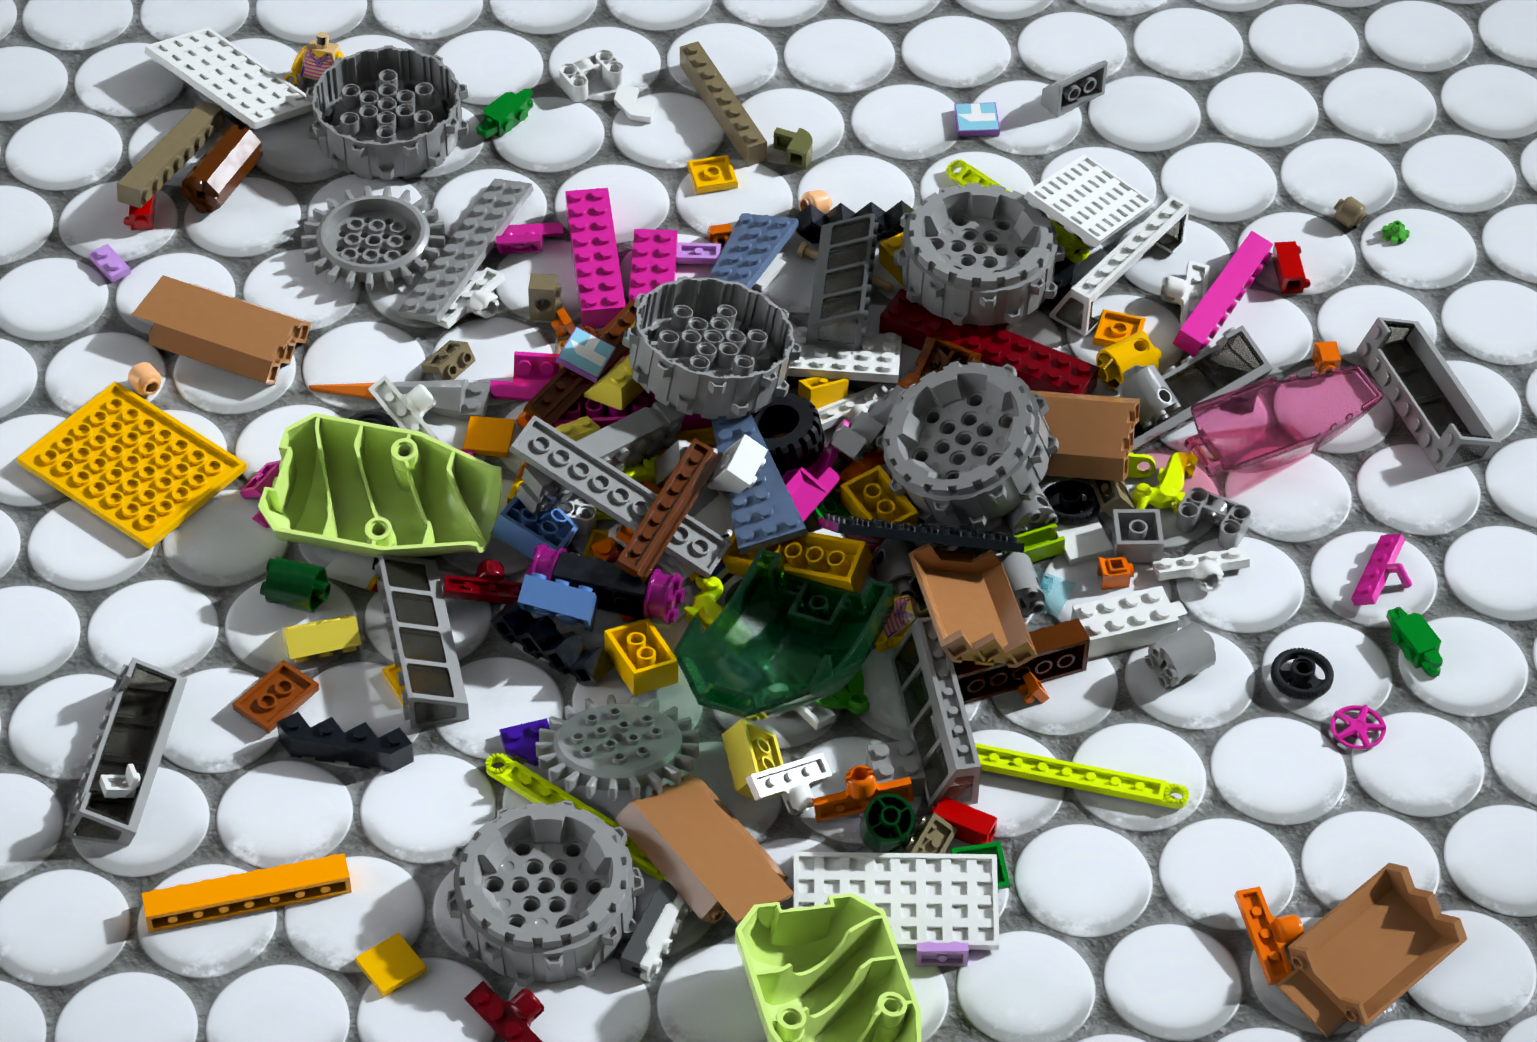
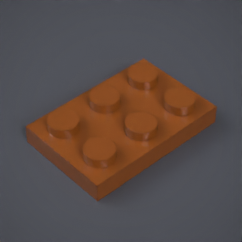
(275, 696)

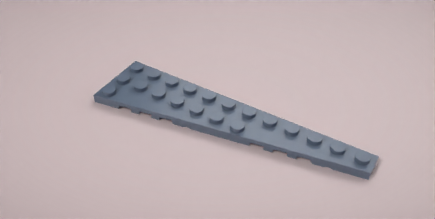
(753, 247)
(766, 510)

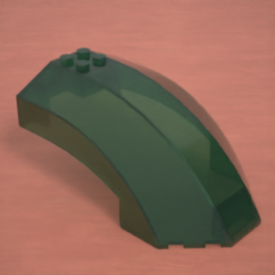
(781, 641)

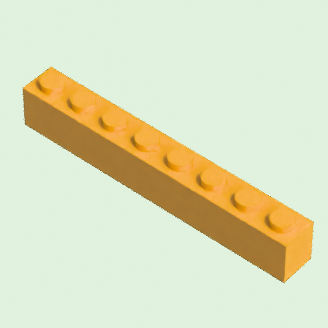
(246, 892)

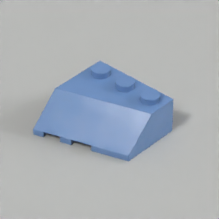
(524, 531)
(559, 600)

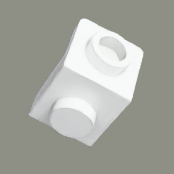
(120, 785)

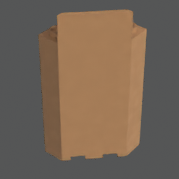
(221, 329)
(1092, 434)
(972, 607)
(703, 851)
(1369, 951)

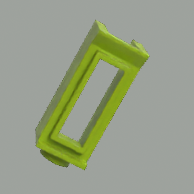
(1041, 543)

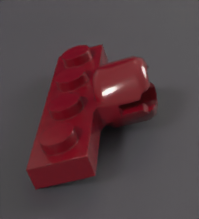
(486, 587)
(510, 1018)

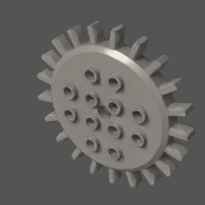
(400, 228)
(589, 755)

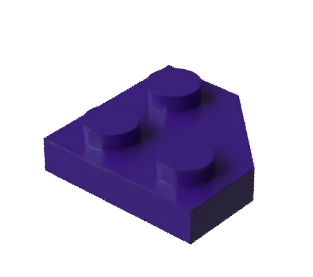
(522, 739)

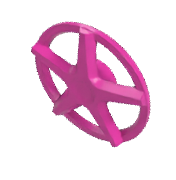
(1358, 727)

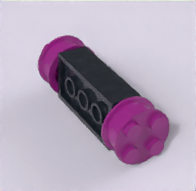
(614, 588)

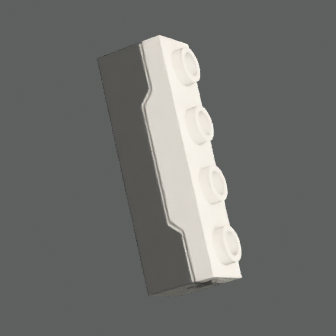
(654, 933)

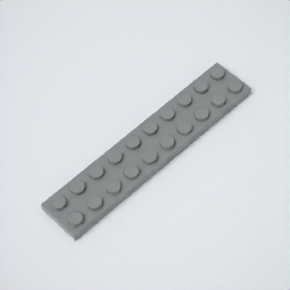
(465, 251)
(613, 492)

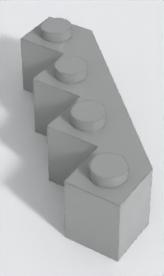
(866, 428)

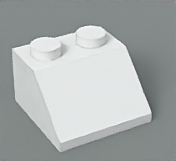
(738, 466)

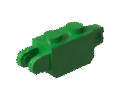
(505, 113)
(1416, 640)

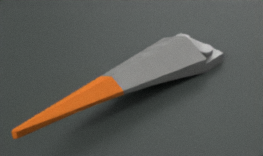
(453, 397)

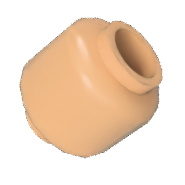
(818, 199)
(144, 378)

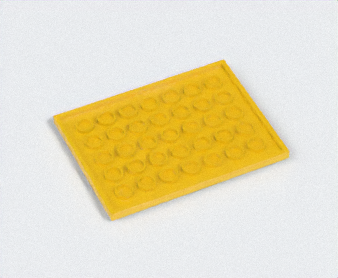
(132, 464)

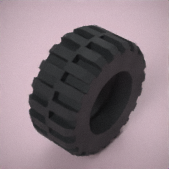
(806, 432)

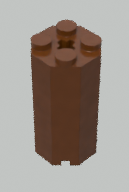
(221, 169)

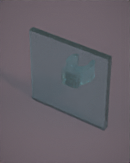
(1055, 591)

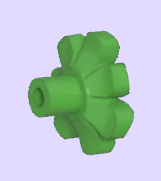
(1395, 232)

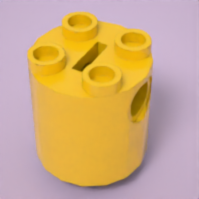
(1123, 355)

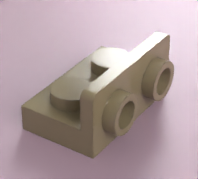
(450, 360)
(931, 836)

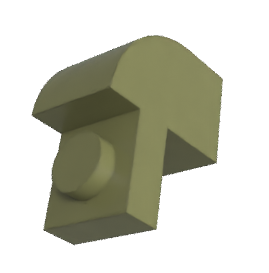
(796, 144)

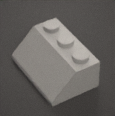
(1075, 89)

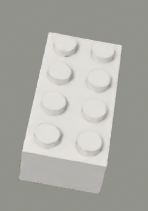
(1126, 620)

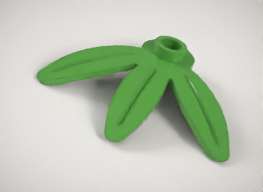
(853, 699)

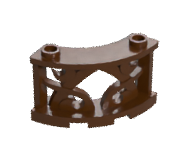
(933, 355)

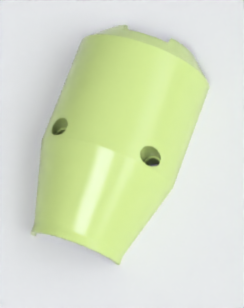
(379, 491)
(827, 973)

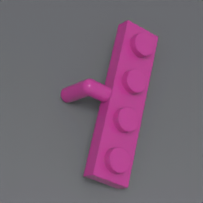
(1378, 569)

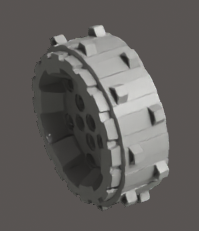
(387, 113)
(978, 255)
(711, 347)
(945, 428)
(542, 942)

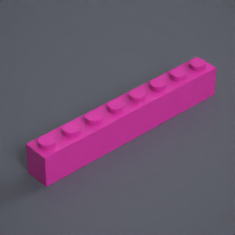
(1222, 294)

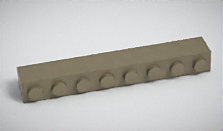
(723, 104)
(170, 154)

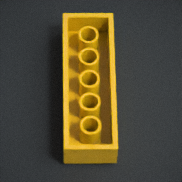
(813, 557)

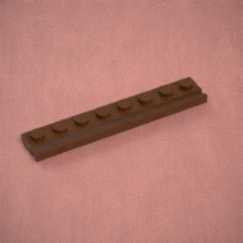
(569, 387)
(668, 510)

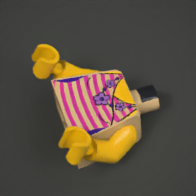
(314, 58)
(900, 621)

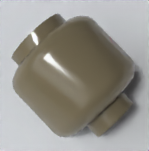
(1350, 212)

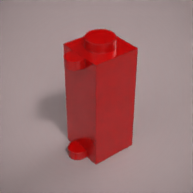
(142, 217)
(1289, 267)
(972, 824)

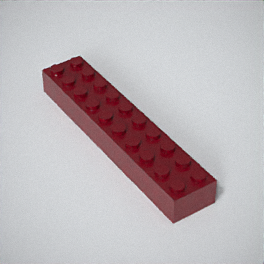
(1035, 363)

